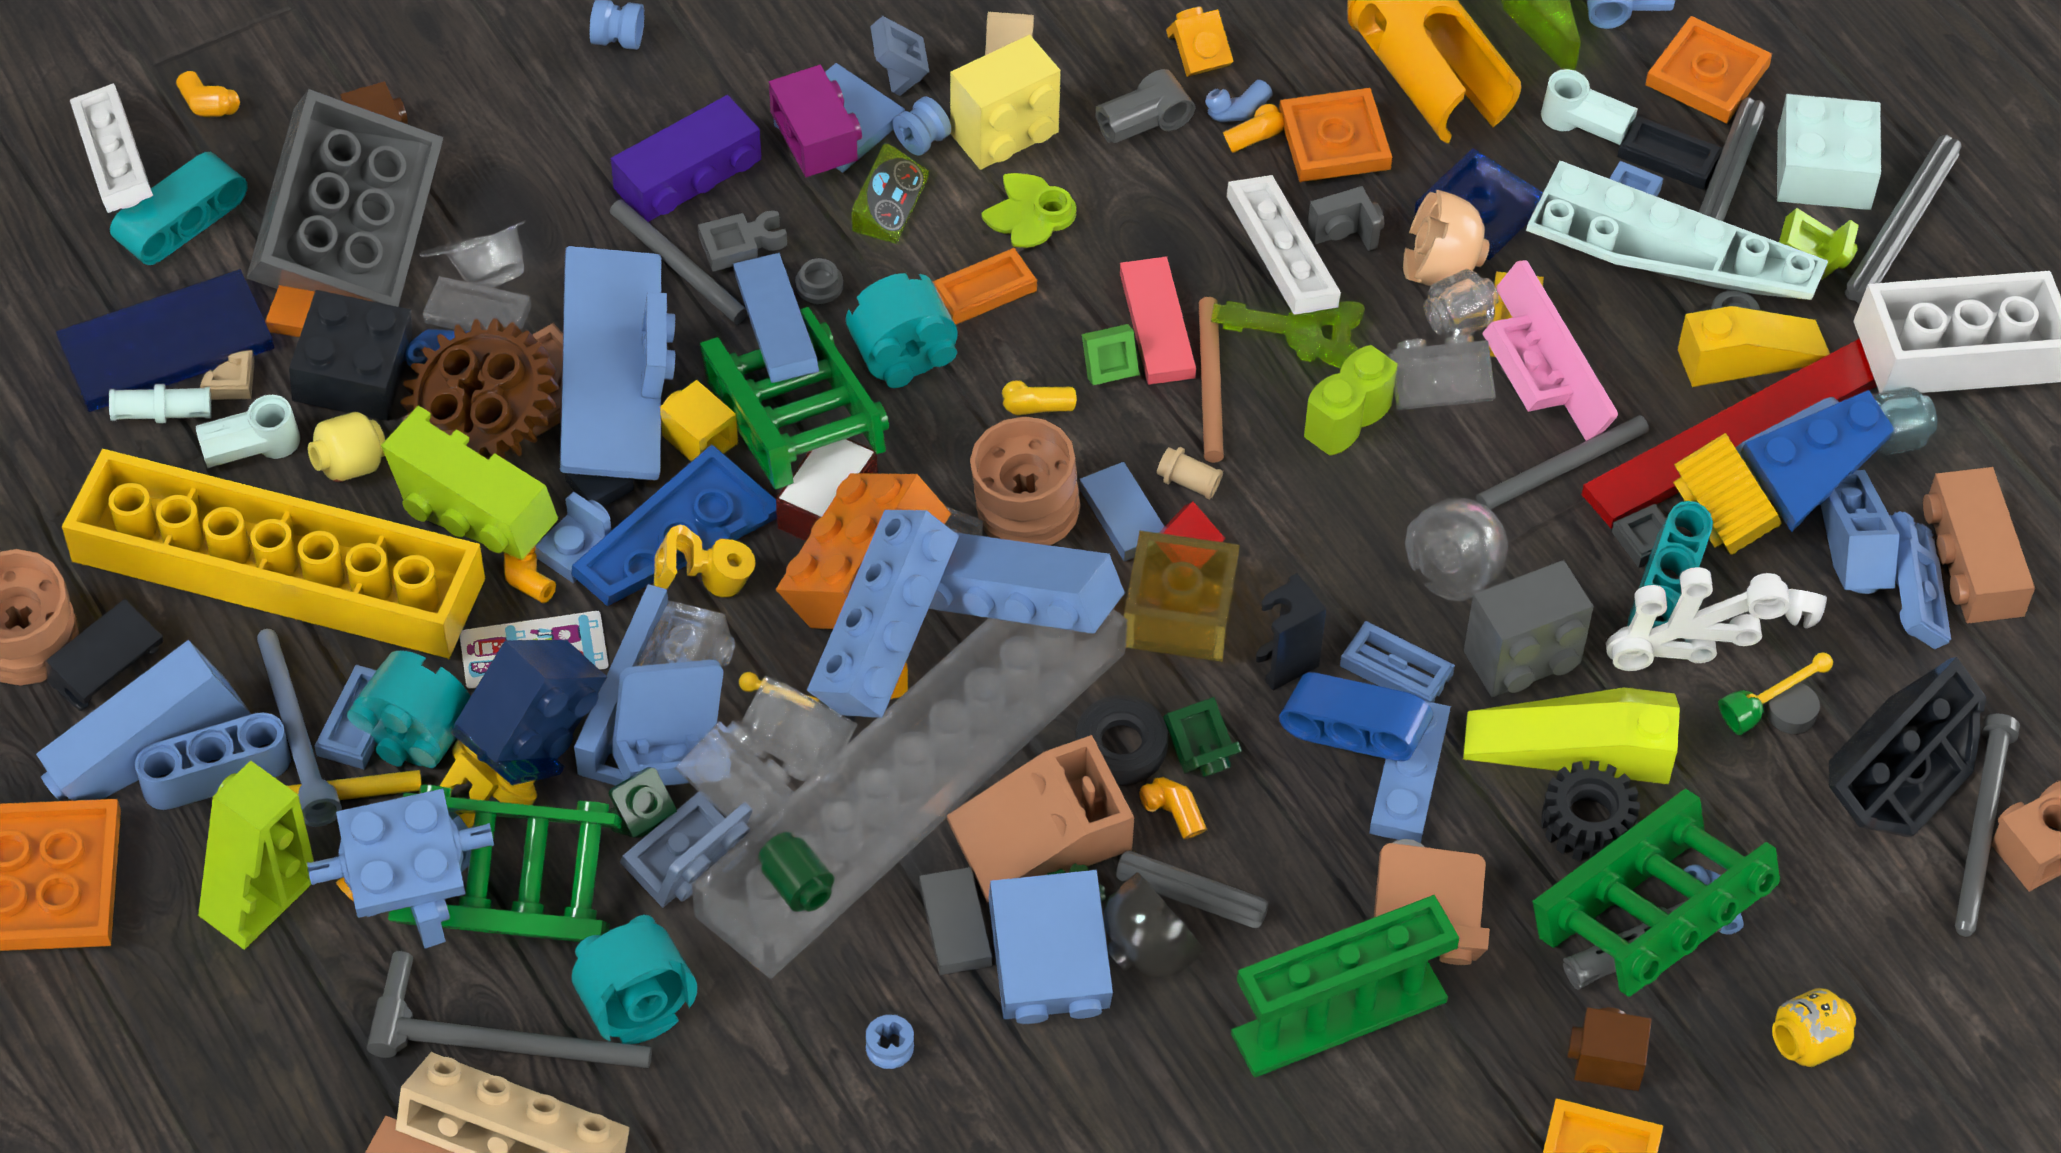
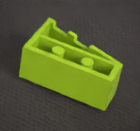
(253, 855)

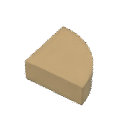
(232, 378)

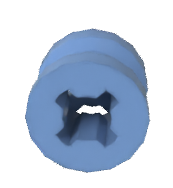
(921, 126)

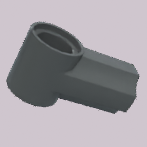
(1155, 103)

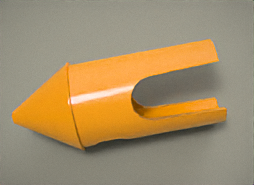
(1437, 57)

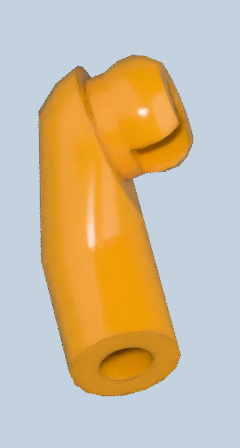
(1266, 124)
(1175, 799)

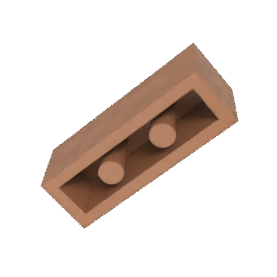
(1978, 545)

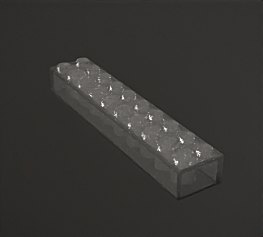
(904, 777)

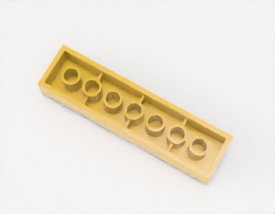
(275, 553)

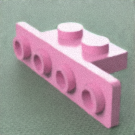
(1544, 356)

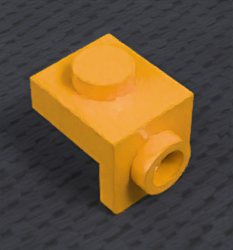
(1200, 40)

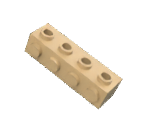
(488, 1114)

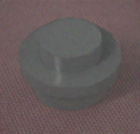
(819, 281)

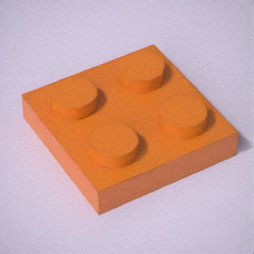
(1708, 69)
(1335, 134)

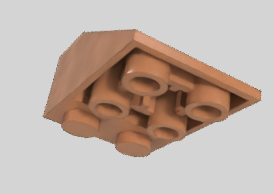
(1045, 817)

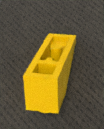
(1746, 343)

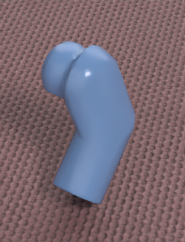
(1241, 108)

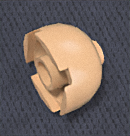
(1446, 239)

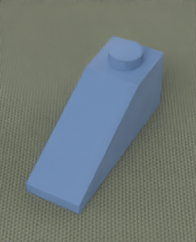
(1861, 535)

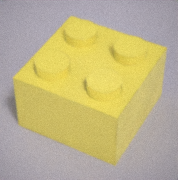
(1005, 102)

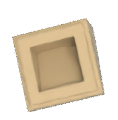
(1006, 28)

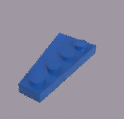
(705, 496)

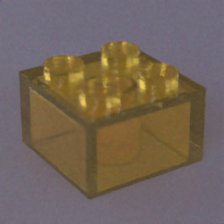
(1181, 595)

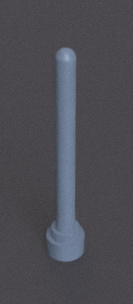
(317, 797)

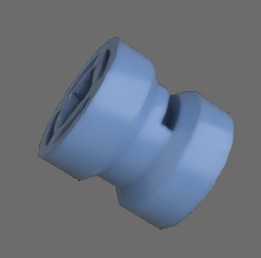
(611, 22)

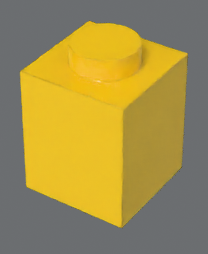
(696, 420)

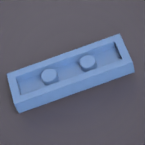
(1408, 784)

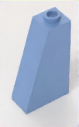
(163, 703)

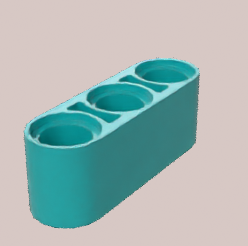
(179, 208)
(1676, 552)

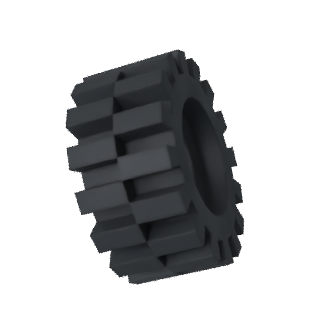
(1592, 786)

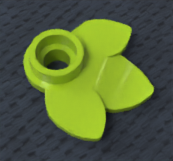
(1031, 210)

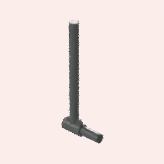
(395, 1025)

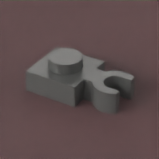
(735, 240)

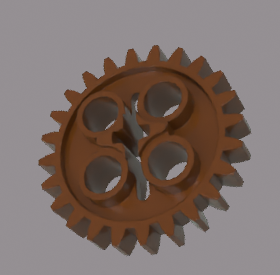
(481, 391)

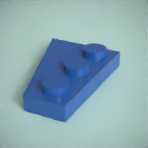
(1816, 453)

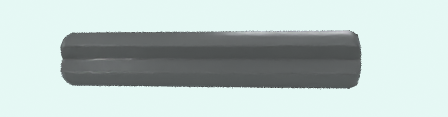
(1195, 889)

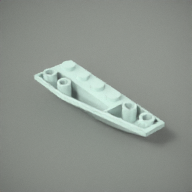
(1667, 238)

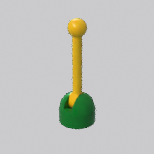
(1744, 709)

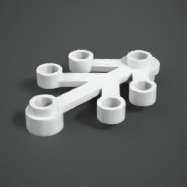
(1639, 643)

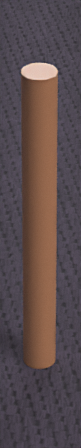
(1210, 382)

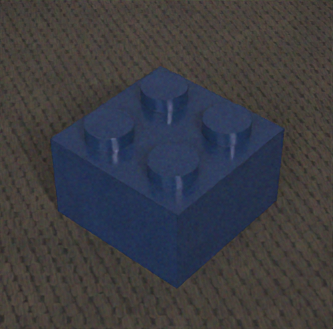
(531, 700)

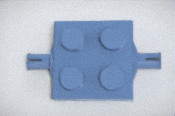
(400, 853)

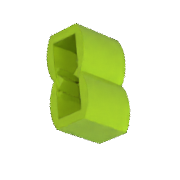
(1350, 400)

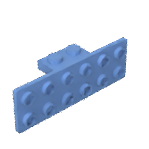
(613, 363)

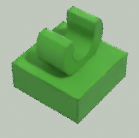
(1110, 354)

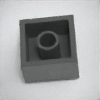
(1528, 629)

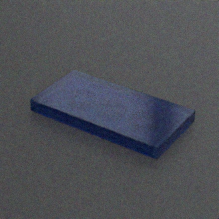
(164, 338)

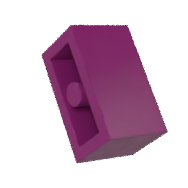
(814, 120)

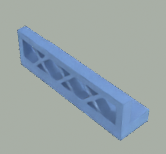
(597, 733)

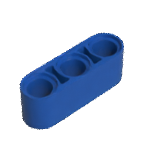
(1356, 716)

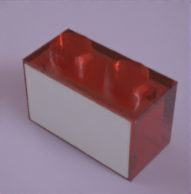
(817, 482)

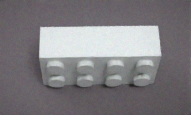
(1962, 332)

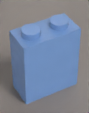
(1050, 946)

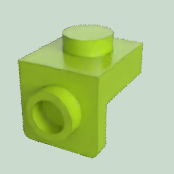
(1814, 238)

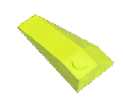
(1614, 726)

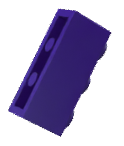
(686, 158)

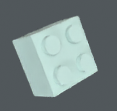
(1829, 152)

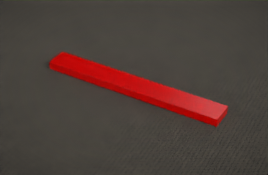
(1651, 475)

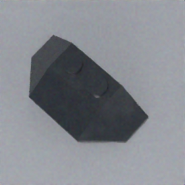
(1911, 752)

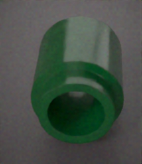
(796, 872)

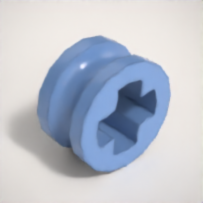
(893, 1056)

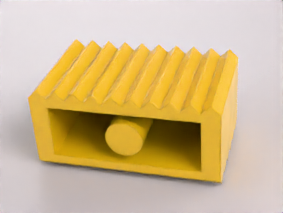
(1730, 493)

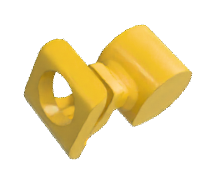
(722, 567)

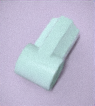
(1573, 105)
(251, 433)

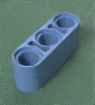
(187, 758)

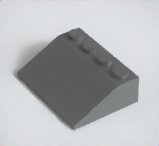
(345, 202)

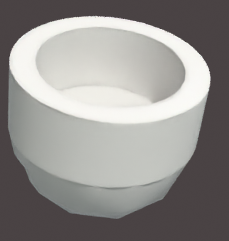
(1807, 604)

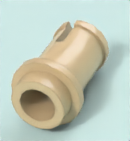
(1189, 472)

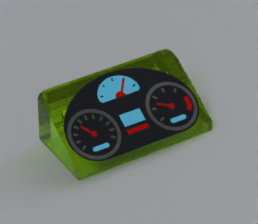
(888, 195)

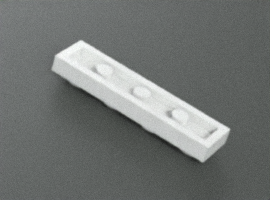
(111, 148)
(1283, 245)

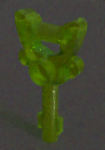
(1301, 330)

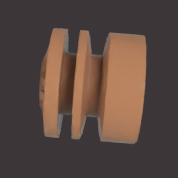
(1025, 481)
(33, 616)

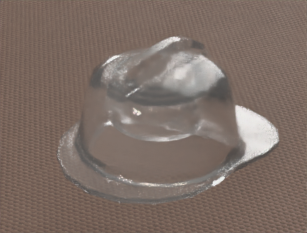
(486, 258)

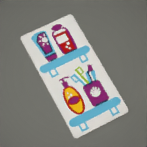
(580, 629)

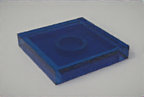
(1498, 195)

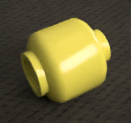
(346, 446)

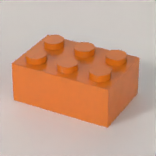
(830, 559)

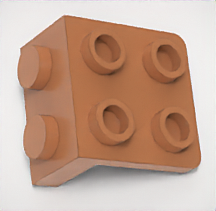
(1454, 877)

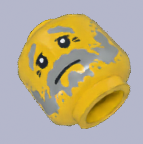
(1814, 1027)

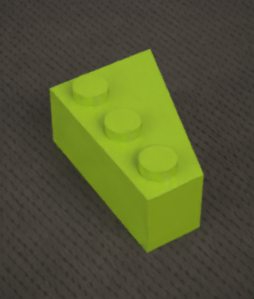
(466, 491)

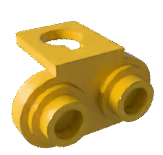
(485, 781)

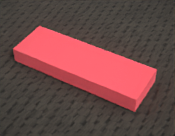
(1157, 320)

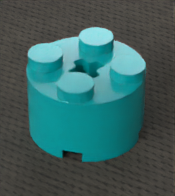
(902, 328)
(409, 710)
(633, 980)

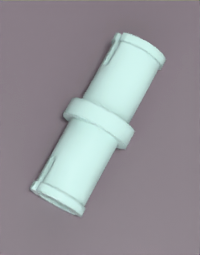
(160, 403)

